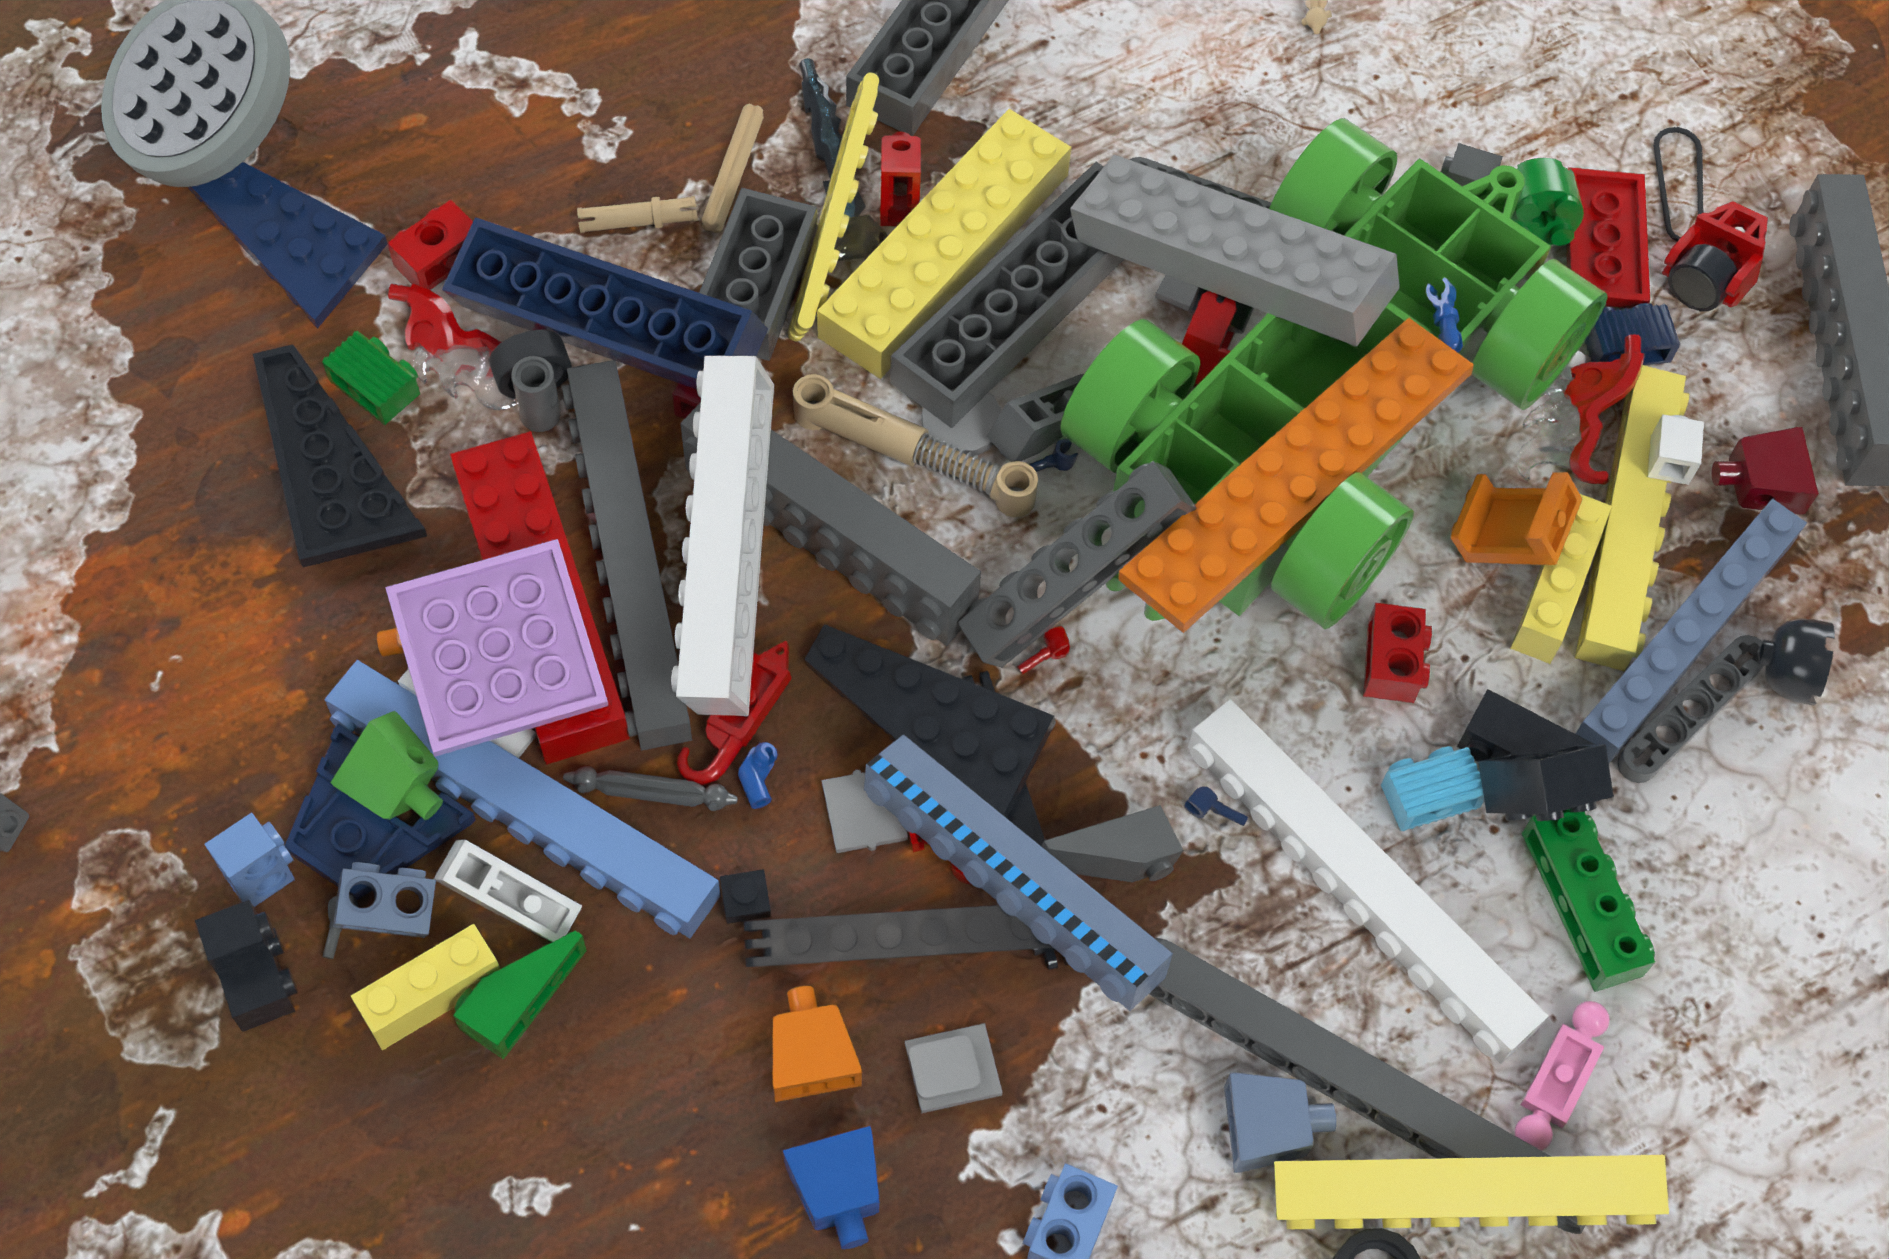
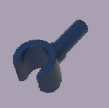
(1057, 458)
(1205, 799)

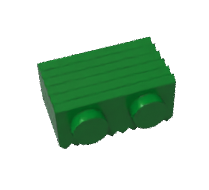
(372, 377)

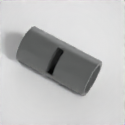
(536, 393)

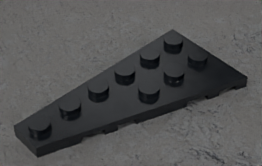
(328, 475)
(962, 726)

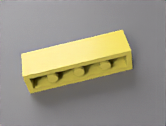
(1560, 585)

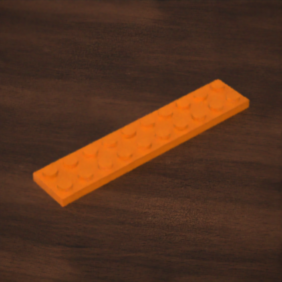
(1293, 474)

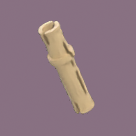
(638, 214)

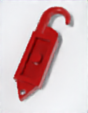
(733, 732)

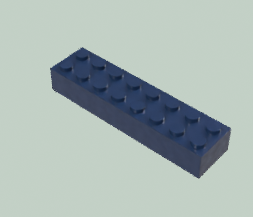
(598, 304)

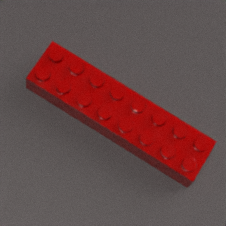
(515, 510)

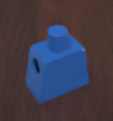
(837, 1183)

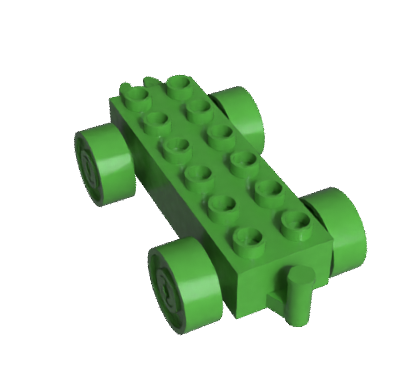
(1515, 324)

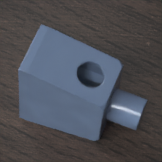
(1272, 1120)

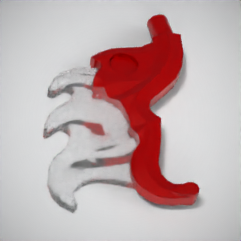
(444, 347)
(1571, 415)

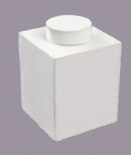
(1675, 449)

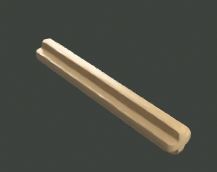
(732, 168)

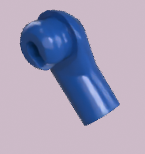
(755, 771)

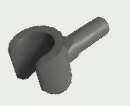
(334, 933)

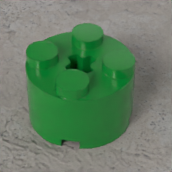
(1549, 201)

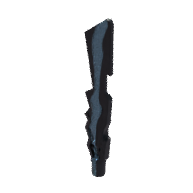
(824, 126)

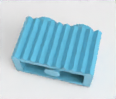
(1433, 787)

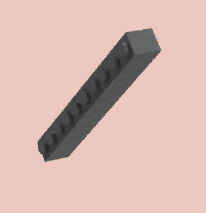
(628, 555)

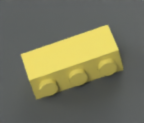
(425, 986)

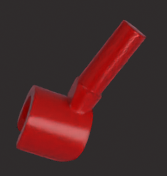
(1057, 648)

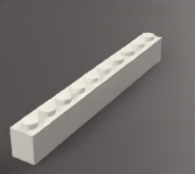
(1366, 882)

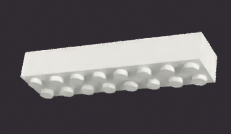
(724, 536)

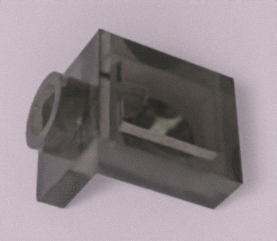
(860, 238)

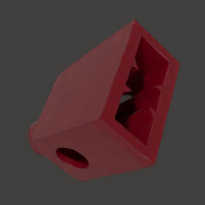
(1769, 468)

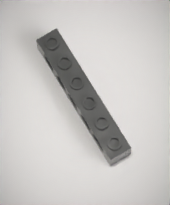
(1097, 564)

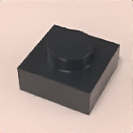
(745, 896)

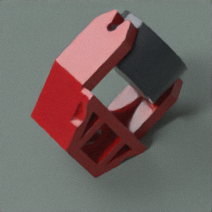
(1717, 260)
(1213, 328)

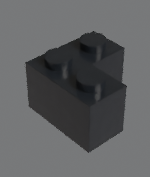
(1546, 782)
(244, 956)

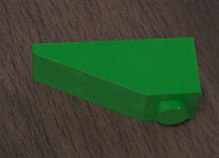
(512, 997)

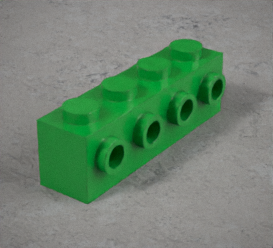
(1589, 899)

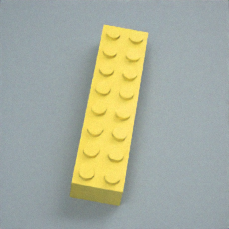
(943, 241)

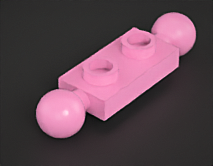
(1563, 1075)

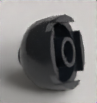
(1798, 660)

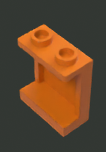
(1516, 522)

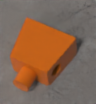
(811, 1049)

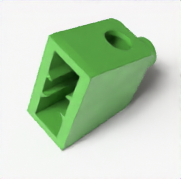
(390, 770)

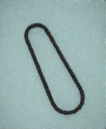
(1661, 176)

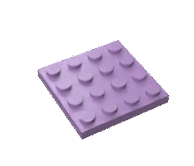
(496, 647)

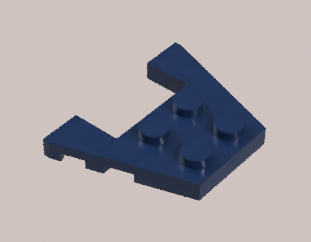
(339, 830)

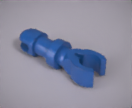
(1446, 316)

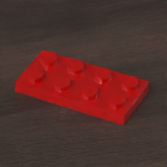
(1613, 236)

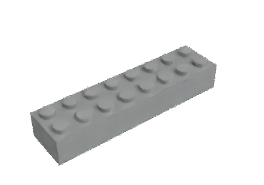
(1237, 249)

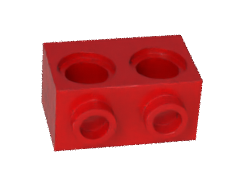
(1388, 651)

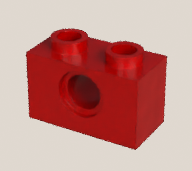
(431, 245)

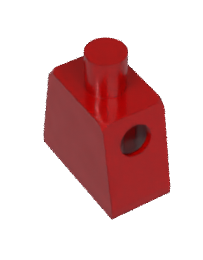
(899, 165)

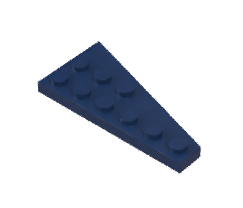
(293, 237)

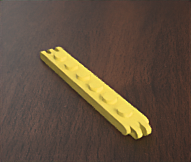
(832, 220)

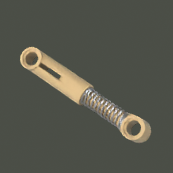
(911, 444)

